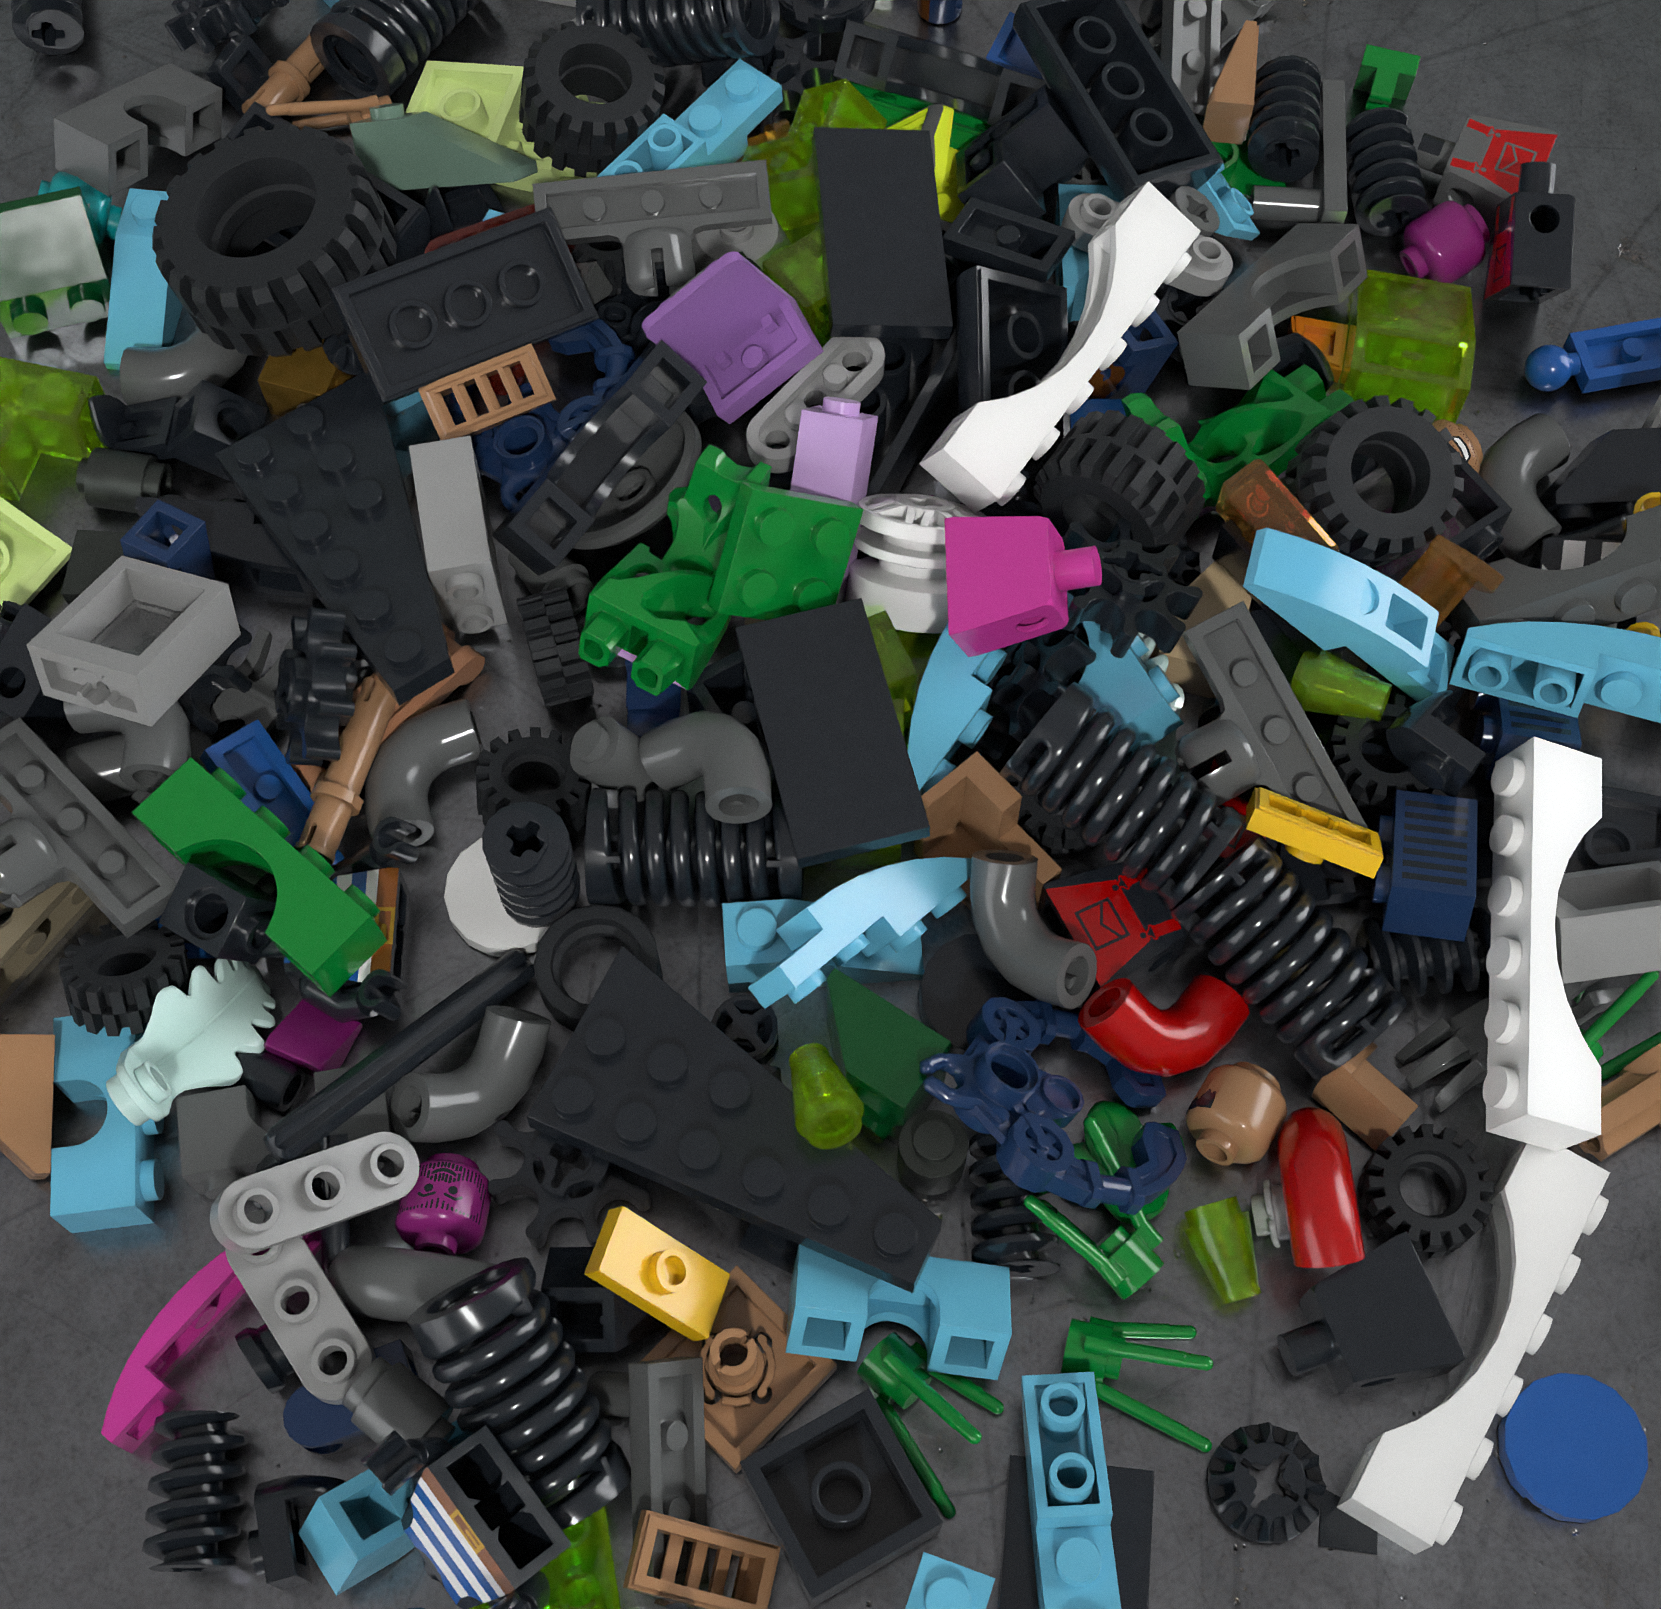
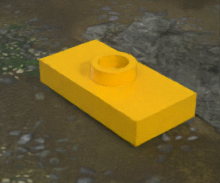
(1314, 833)
(657, 1273)

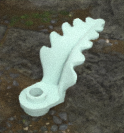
(193, 1039)

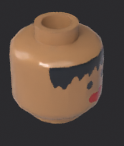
(1236, 1113)

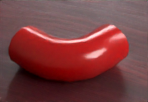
(1164, 1039)
(1318, 1190)

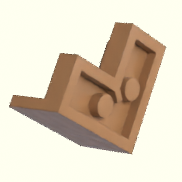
(978, 812)

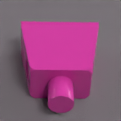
(1010, 579)

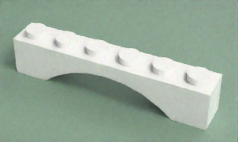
(1128, 261)
(1539, 1068)
(1416, 1470)

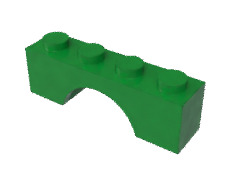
(314, 921)

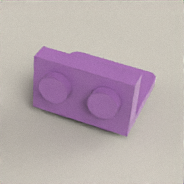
(735, 333)

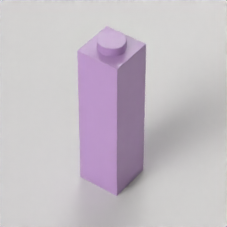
(835, 456)

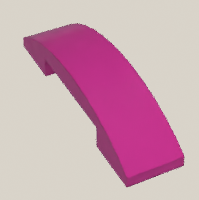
(189, 1315)

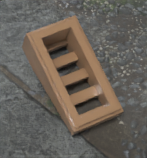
(1233, 94)
(456, 383)
(753, 1576)

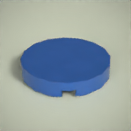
(1573, 1448)

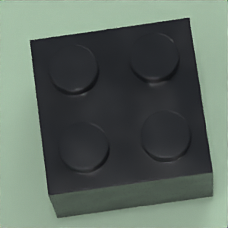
(841, 1497)

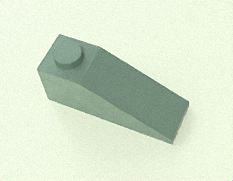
(427, 151)

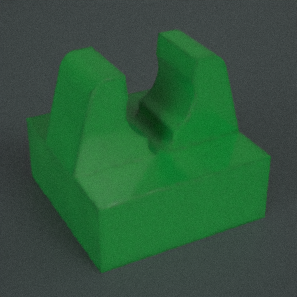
(1385, 75)

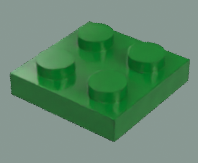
(783, 553)

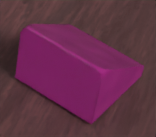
(312, 1039)

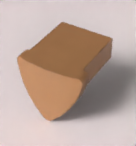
(1364, 1099)

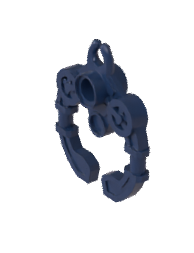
(527, 444)
(1026, 1108)

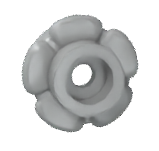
(1270, 1213)

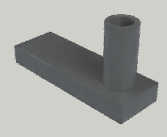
(1188, 45)
(1328, 197)
(665, 1443)

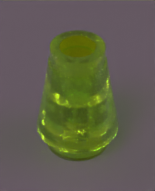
(1338, 688)
(823, 1099)
(1225, 1248)

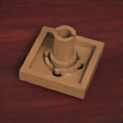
(736, 1367)

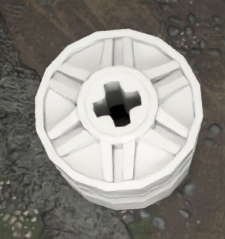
(905, 559)

